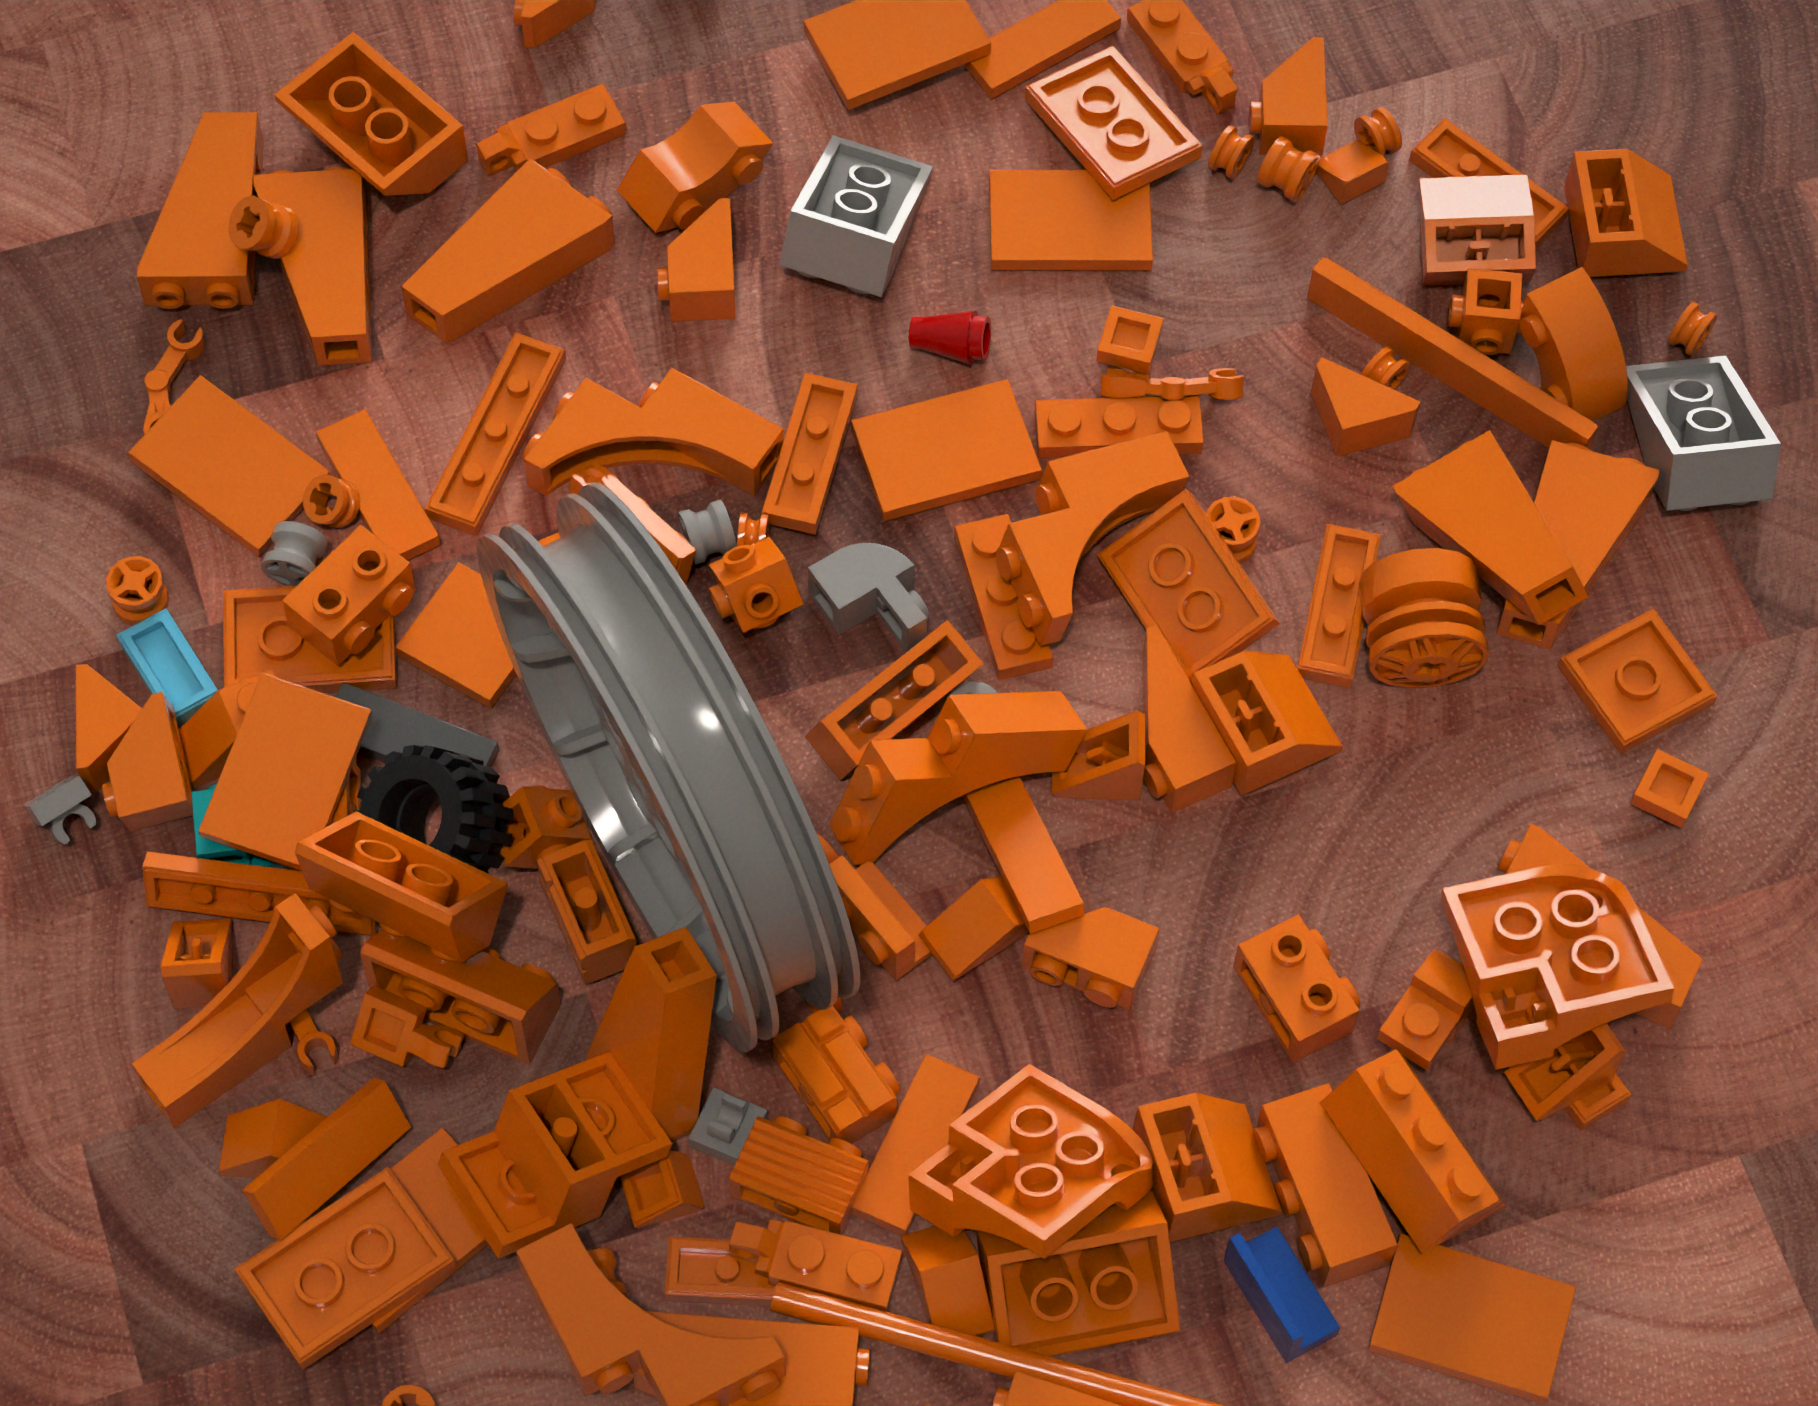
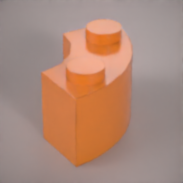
(695, 166)
(1576, 345)

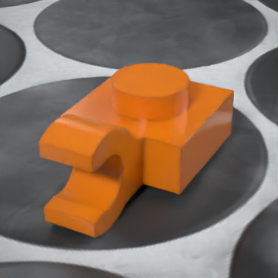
(396, 1032)

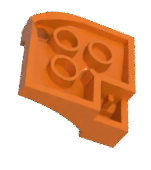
(1552, 957)
(1031, 1165)

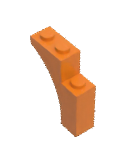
(673, 426)
(1078, 505)
(969, 747)
(248, 1017)
(612, 1337)

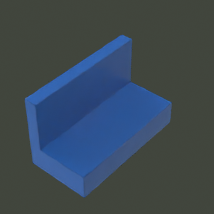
(1280, 1293)

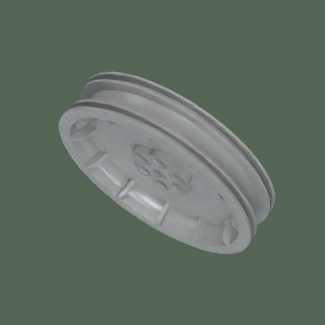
(670, 759)

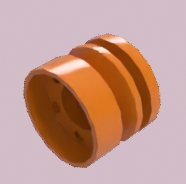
(1423, 618)

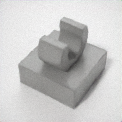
(58, 803)
(724, 1125)

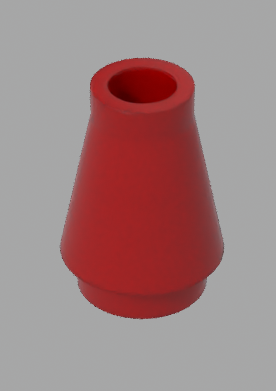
(953, 335)

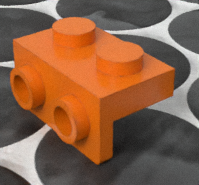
(880, 917)

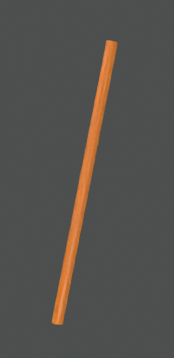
(970, 1349)

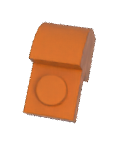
(1429, 1010)

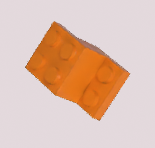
(554, 1153)

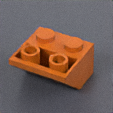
(1623, 215)
(1475, 226)
(1265, 716)
(1205, 1164)

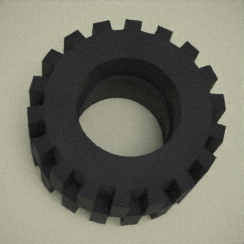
(469, 795)

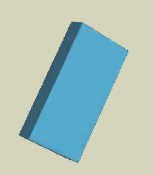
(167, 664)

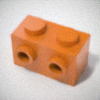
(350, 595)
(1297, 987)

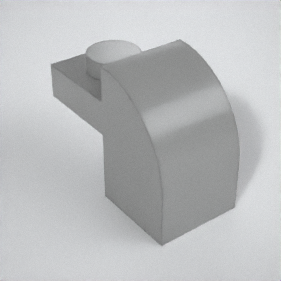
(867, 582)

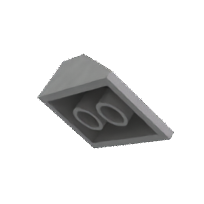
(854, 216)
(1702, 433)

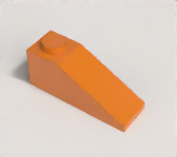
(1182, 745)

